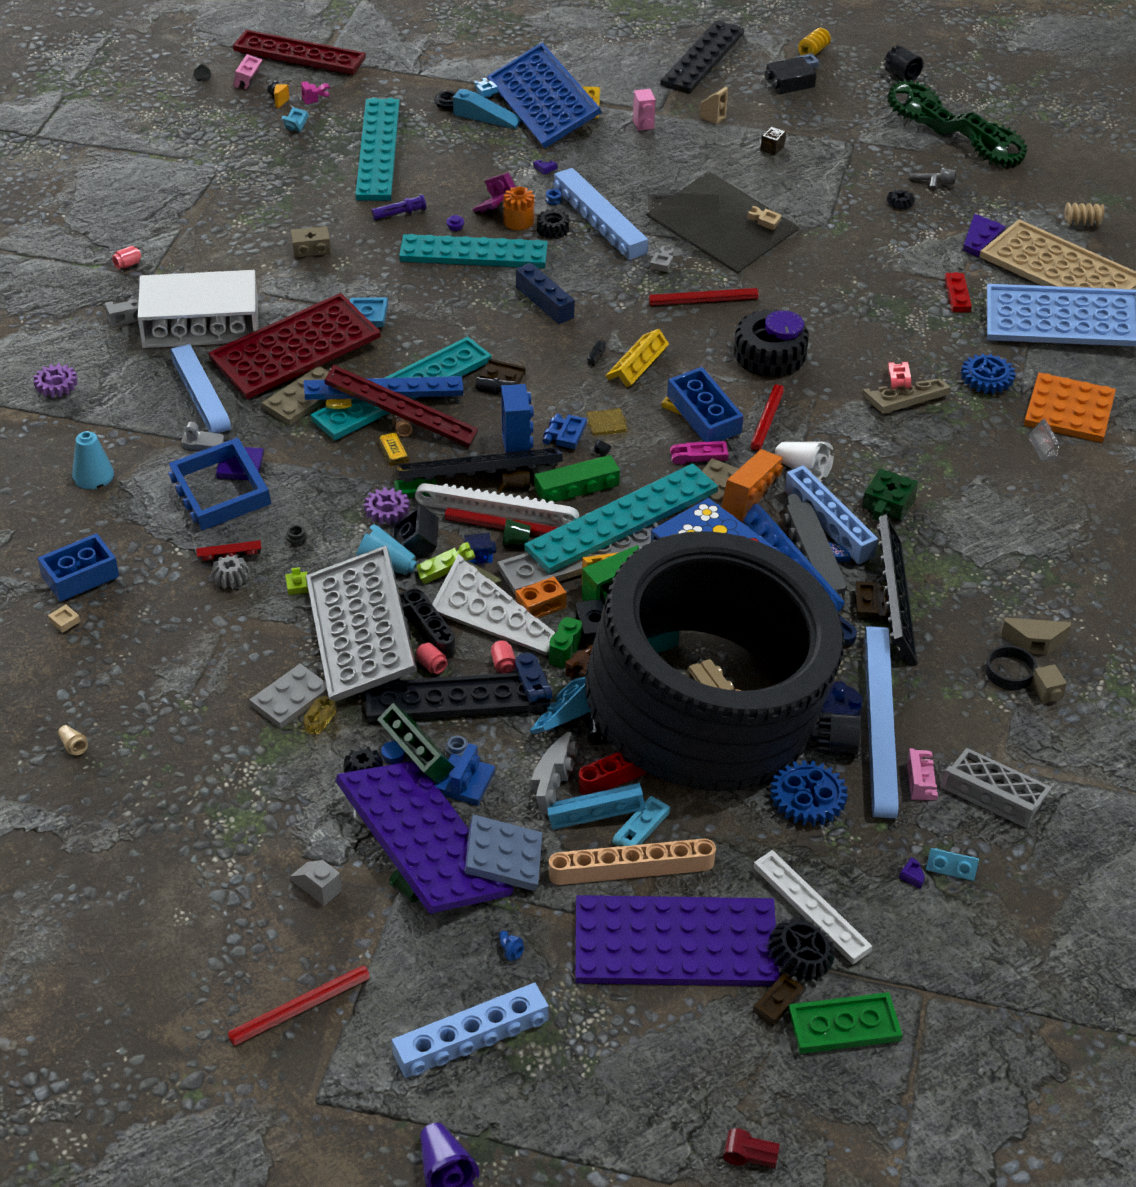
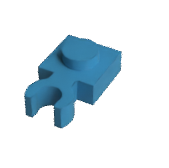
(486, 88)

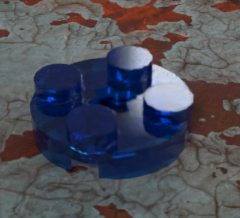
(847, 695)

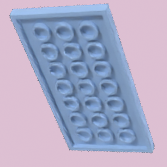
(1061, 314)

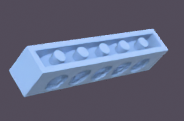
(833, 515)
(458, 1026)

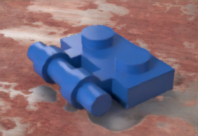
(570, 432)

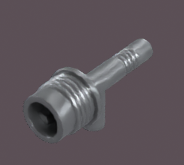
(946, 177)

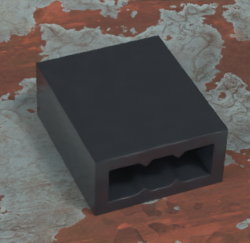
(790, 75)

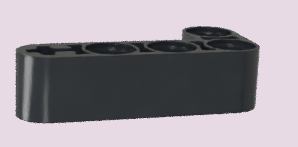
(428, 621)

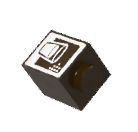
(773, 140)

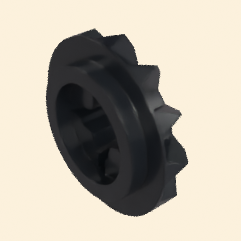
(444, 99)
(900, 199)

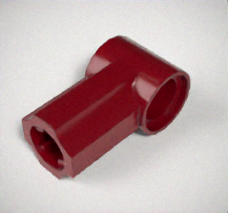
(743, 1148)

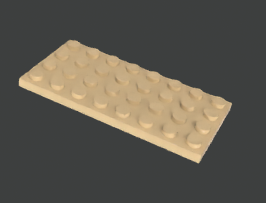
(1054, 261)

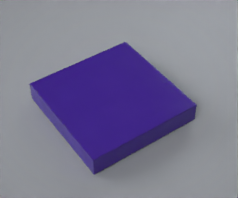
(232, 470)

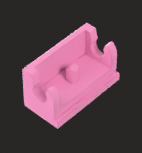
(246, 70)
(921, 775)

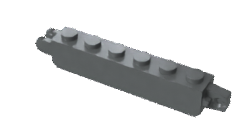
(812, 542)

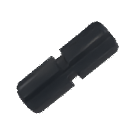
(596, 352)

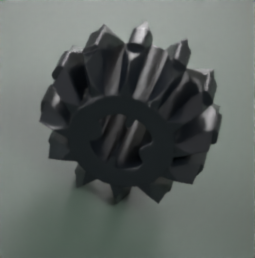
(362, 760)

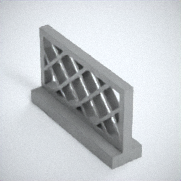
(992, 795)

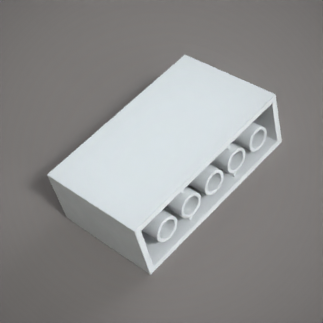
(197, 308)

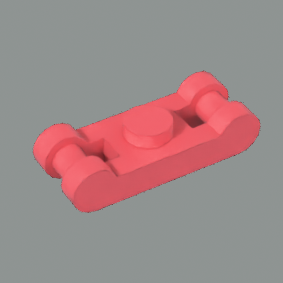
(899, 375)

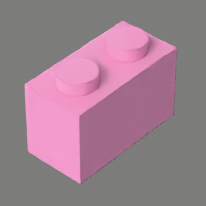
(644, 109)

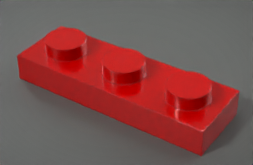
(958, 292)
(209, 553)

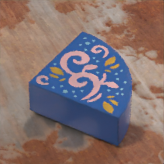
(840, 553)

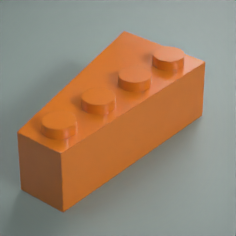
(751, 483)

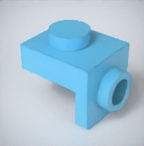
(295, 119)

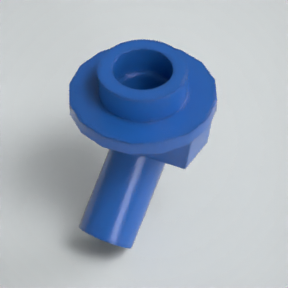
(512, 945)

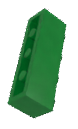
(577, 479)

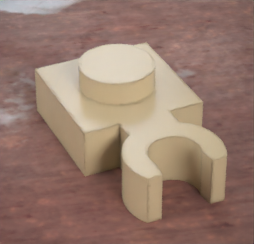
(765, 218)

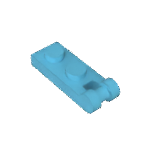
(642, 823)

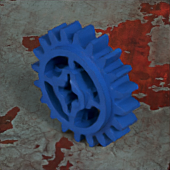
(988, 373)

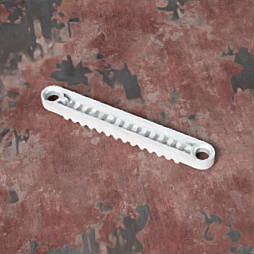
(495, 505)

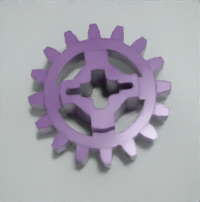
(55, 380)
(386, 506)

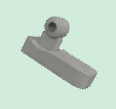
(199, 440)

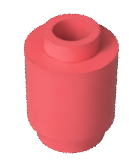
(126, 257)
(503, 657)
(431, 658)

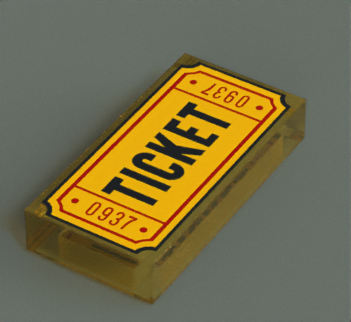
(393, 448)

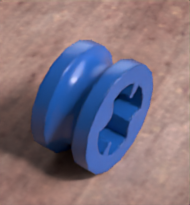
(553, 197)

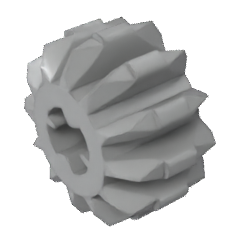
(230, 572)

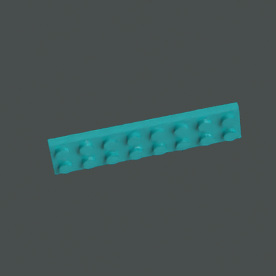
(473, 251)

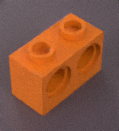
(542, 597)

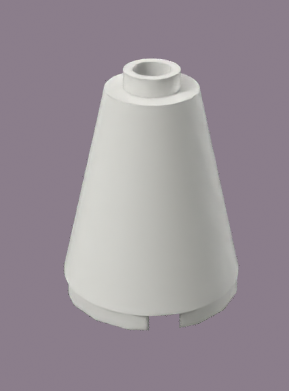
(812, 455)

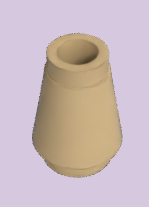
(73, 741)

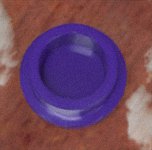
(455, 223)

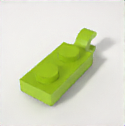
(441, 564)

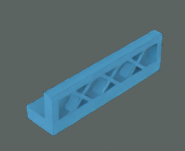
(596, 806)

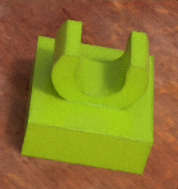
(296, 582)

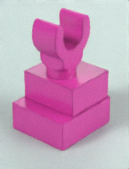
(310, 93)

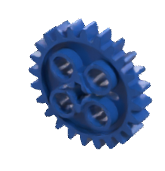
(808, 793)

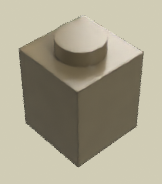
(1048, 683)

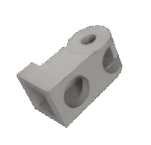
(122, 312)

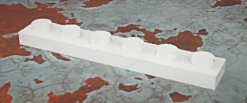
(812, 906)

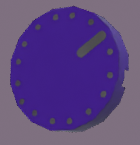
(784, 324)

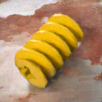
(814, 42)

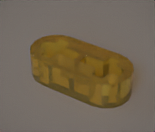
(323, 716)

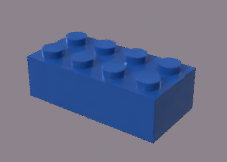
(705, 405)

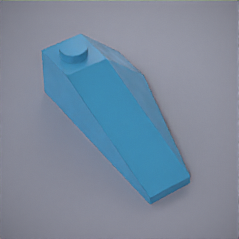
(476, 107)
(569, 705)

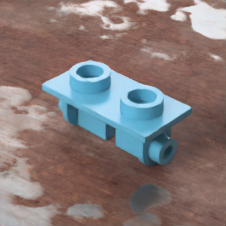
(952, 864)

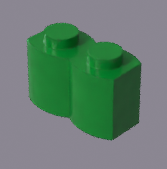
(565, 641)

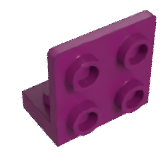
(496, 187)

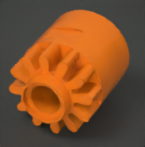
(518, 208)

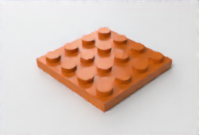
(1070, 406)

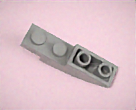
(552, 769)

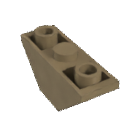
(1035, 635)

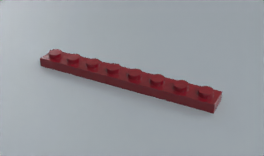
(401, 406)

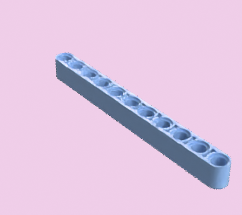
(880, 723)

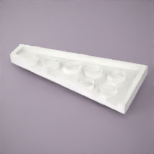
(484, 606)

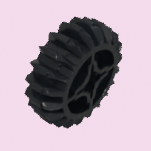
(801, 949)

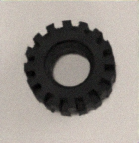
(553, 223)

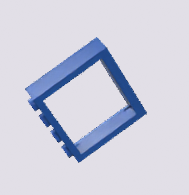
(229, 509)

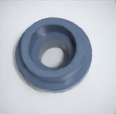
(456, 745)

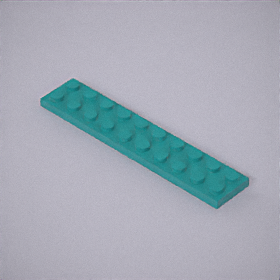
(378, 150)
(450, 361)
(620, 518)

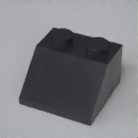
(417, 531)

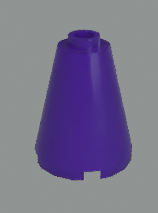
(445, 1159)

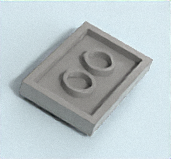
(289, 696)

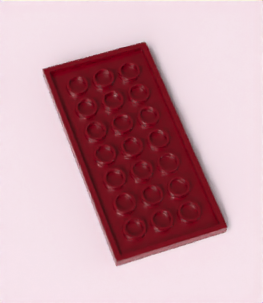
(294, 345)

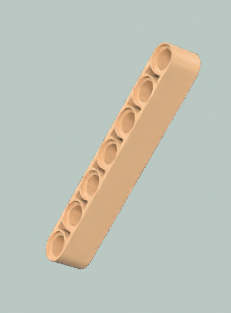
(631, 861)

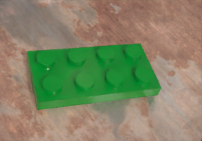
(845, 1022)

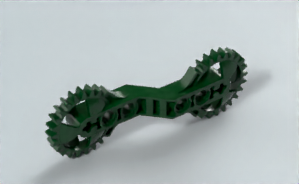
(986, 137)

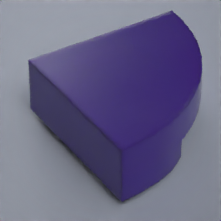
(544, 167)
(912, 873)

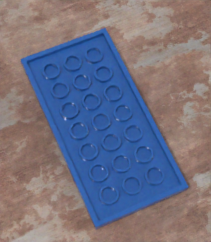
(544, 95)

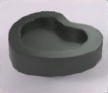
(202, 72)

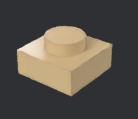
(64, 618)

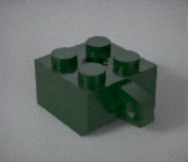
(890, 495)

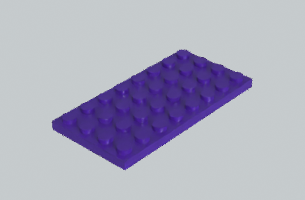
(419, 834)
(674, 940)

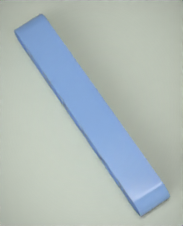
(200, 389)

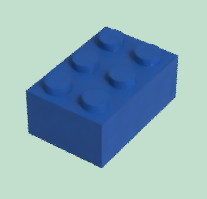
(516, 418)
(78, 567)

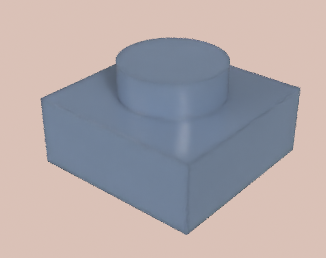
(811, 59)

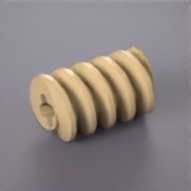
(1084, 214)

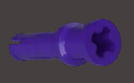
(408, 205)

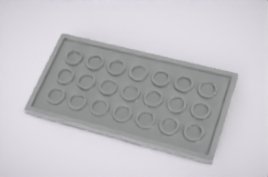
(360, 624)

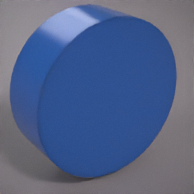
(392, 752)

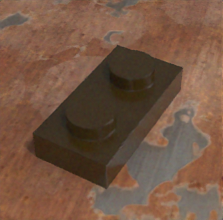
(777, 999)

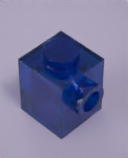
(482, 547)

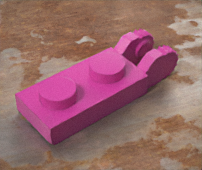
(699, 452)

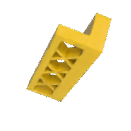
(639, 357)

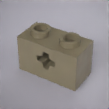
(310, 241)

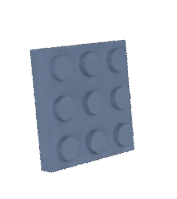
(503, 852)

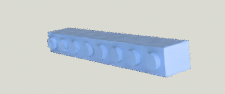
(601, 214)

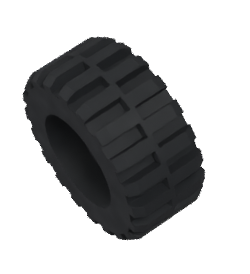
(765, 353)

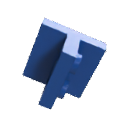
(468, 778)

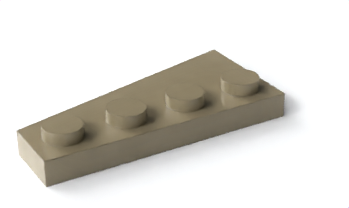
(892, 399)

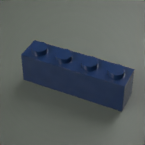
(545, 293)

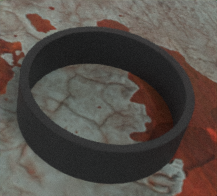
(1012, 651)

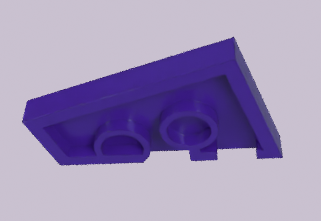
(981, 233)

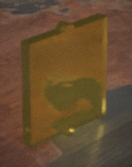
(606, 422)

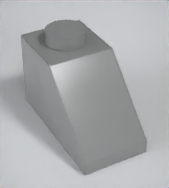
(318, 880)

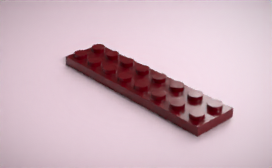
(299, 52)

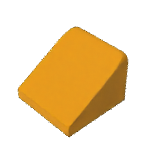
(281, 94)

